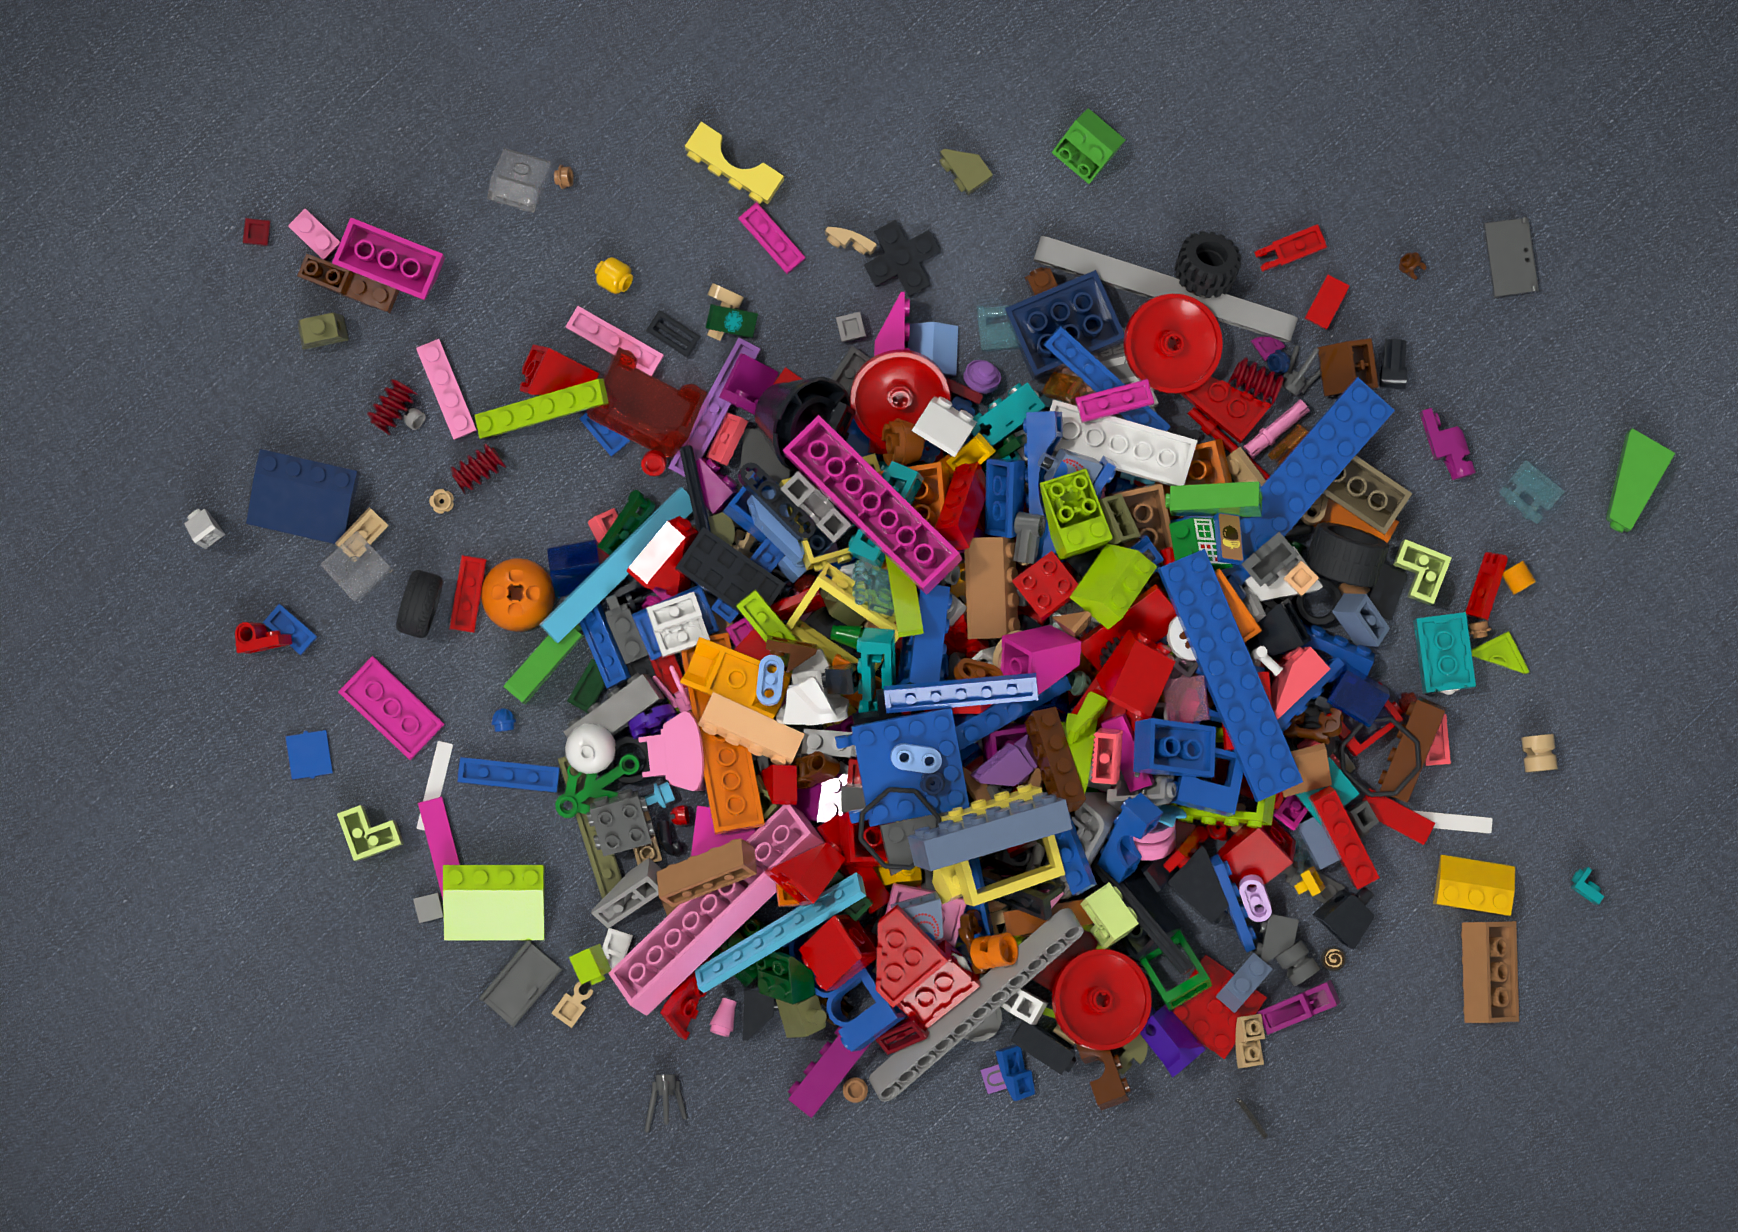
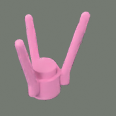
(682, 698)

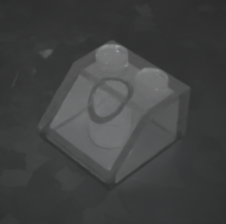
(518, 180)
(356, 567)

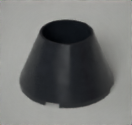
(791, 406)

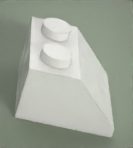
(944, 425)

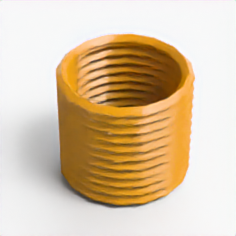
(1518, 577)

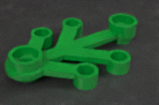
(592, 787)

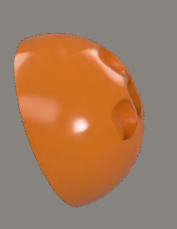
(527, 604)

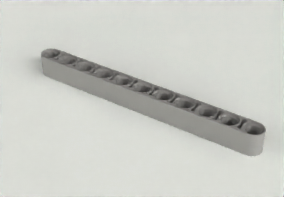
(1152, 284)
(994, 990)

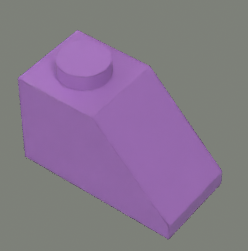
(1004, 768)

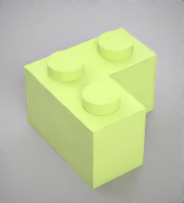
(1429, 570)
(363, 839)
(1110, 915)

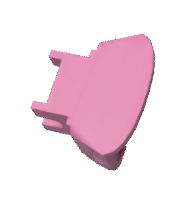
(677, 753)

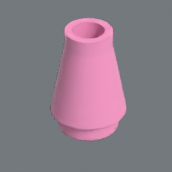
(723, 1020)

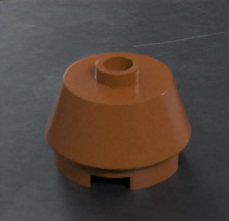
(902, 443)

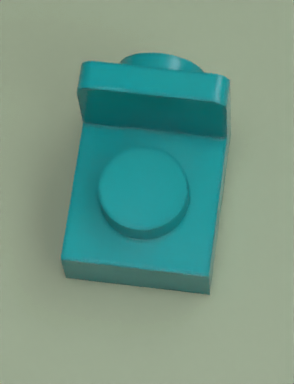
(1587, 890)

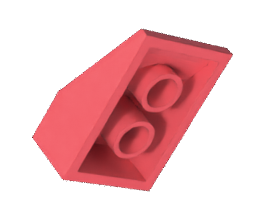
(1300, 672)

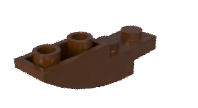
(347, 283)

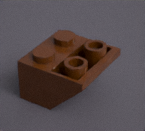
(1344, 362)

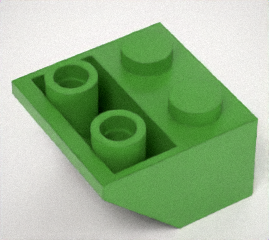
(1088, 146)

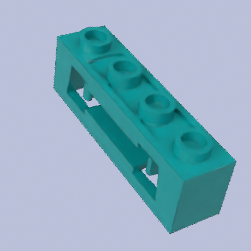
(907, 484)
(872, 647)

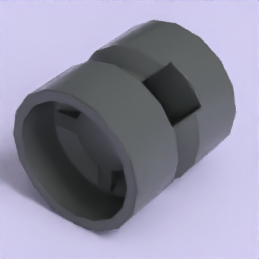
(1297, 963)

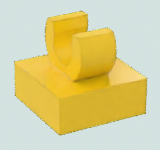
(1311, 882)

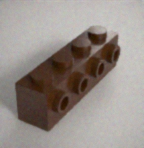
(1423, 724)
(1054, 757)

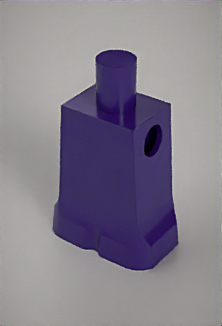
(1171, 1040)

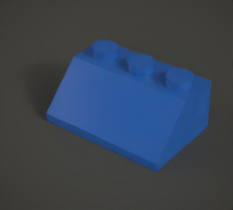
(1004, 495)

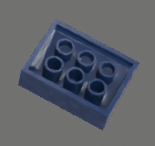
(1078, 308)
(301, 497)

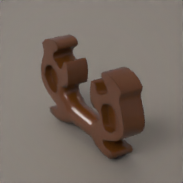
(1330, 727)
(968, 929)

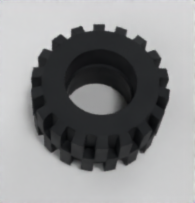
(1204, 278)

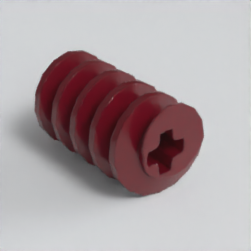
(1257, 379)
(391, 406)
(477, 467)

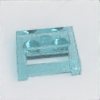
(994, 335)

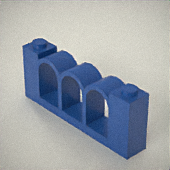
(1207, 795)
(868, 1025)

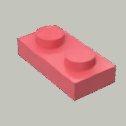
(727, 439)
(1439, 751)

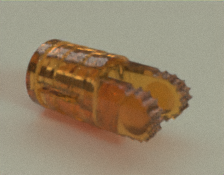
(1288, 443)

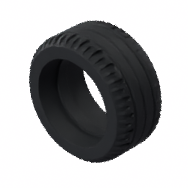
(419, 603)

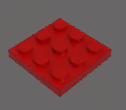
(1210, 1018)

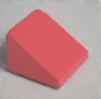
(601, 523)

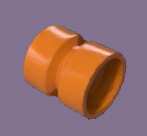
(994, 951)

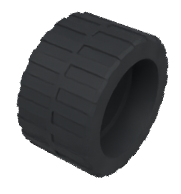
(1346, 554)

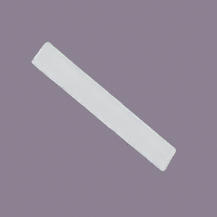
(437, 774)
(1459, 822)

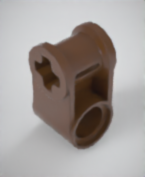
(815, 769)

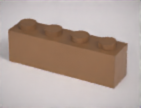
(706, 872)

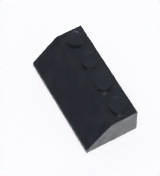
(1137, 941)

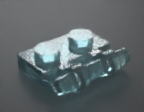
(1535, 485)
(878, 591)

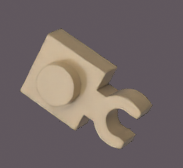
(570, 1007)

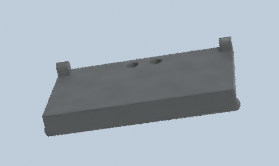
(1510, 264)
(518, 982)

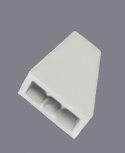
(1279, 588)

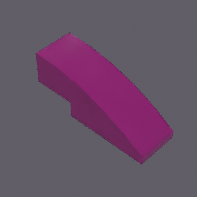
(1299, 1007)

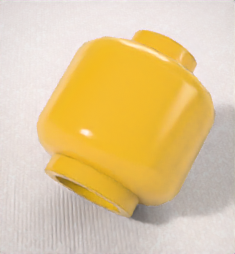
(613, 275)

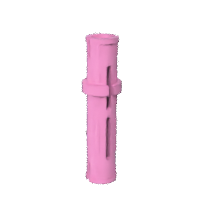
(1279, 426)

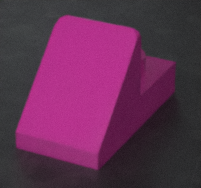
(1291, 812)

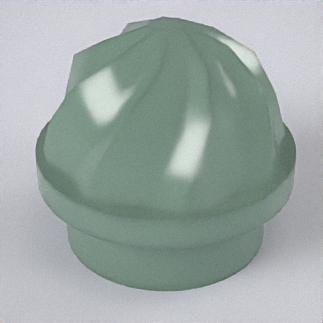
(1079, 682)

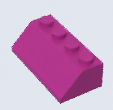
(388, 259)

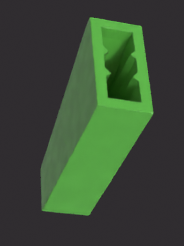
(1637, 476)
(1208, 499)
(541, 665)

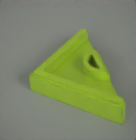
(1501, 652)

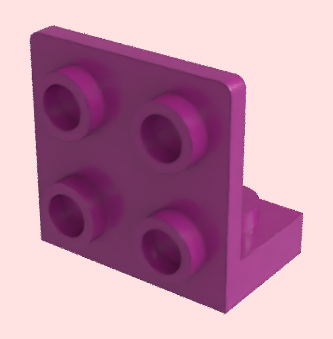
(747, 383)

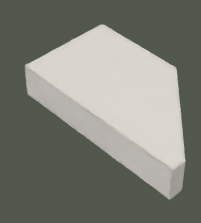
(616, 946)

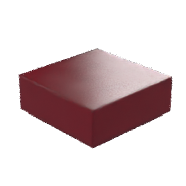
(256, 232)

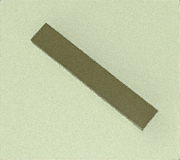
(604, 867)

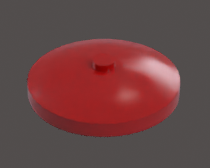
(1173, 343)
(895, 387)
(1101, 999)

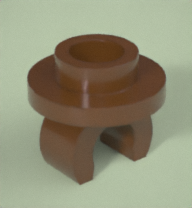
(1409, 263)

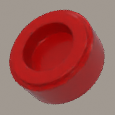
(654, 463)

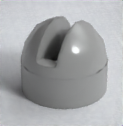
(414, 418)

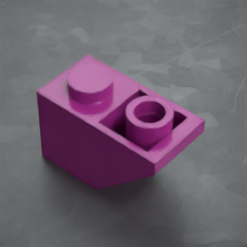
(716, 488)

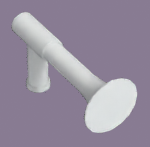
(1260, 655)

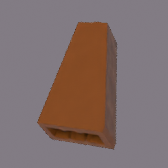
(1023, 925)

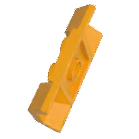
(731, 676)

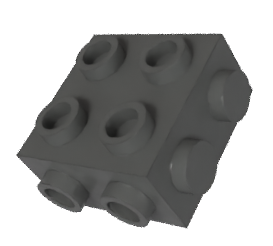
(620, 822)

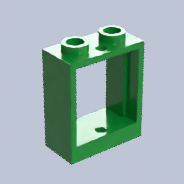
(1186, 989)

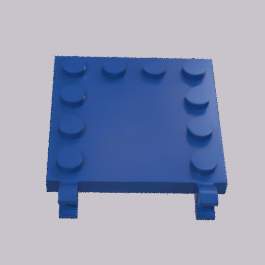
(877, 772)

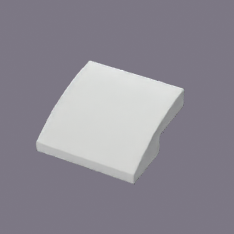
(677, 624)

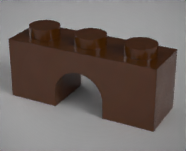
(1110, 1087)

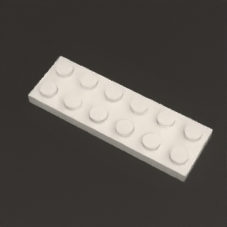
(1129, 445)

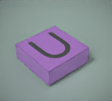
(993, 1079)

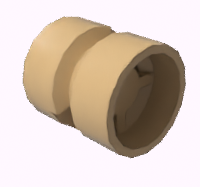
(1539, 753)

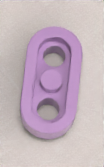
(1253, 896)

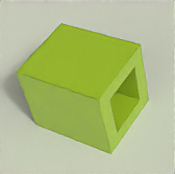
(590, 965)

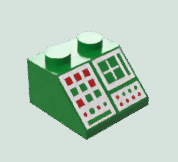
(1195, 535)

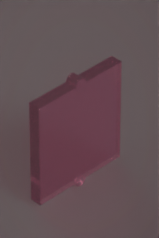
(1186, 699)

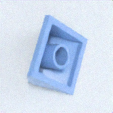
(936, 342)

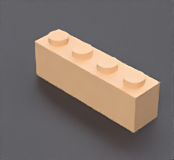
(750, 730)

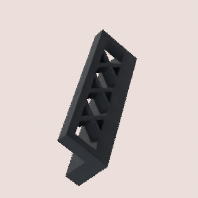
(1026, 900)

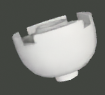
(590, 748)

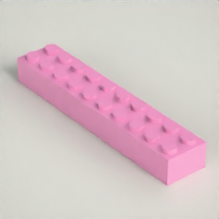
(709, 920)

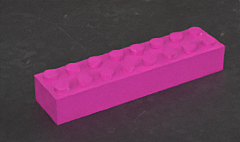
(872, 505)

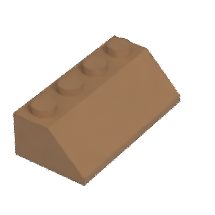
(989, 588)
(1490, 972)

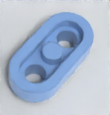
(770, 681)
(916, 758)

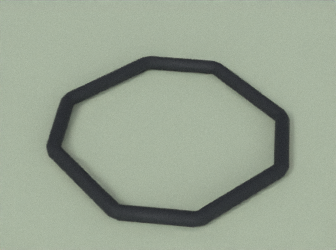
(1405, 781)
(872, 804)

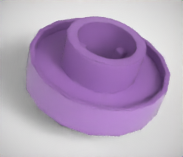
(982, 376)

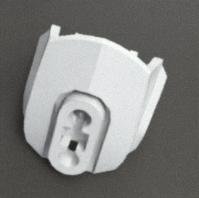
(808, 700)

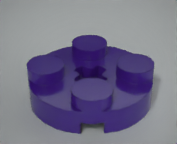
(652, 722)

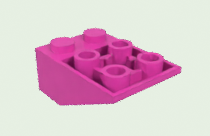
(895, 330)

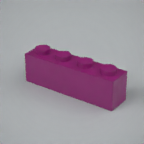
(823, 1076)

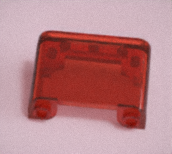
(647, 407)

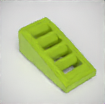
(1090, 711)

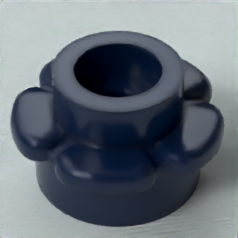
(1278, 362)
(932, 789)

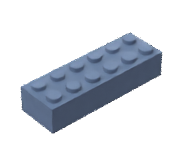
(989, 832)

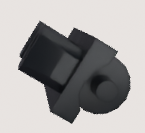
(630, 594)

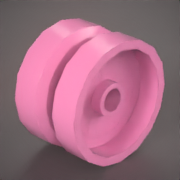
(1157, 842)

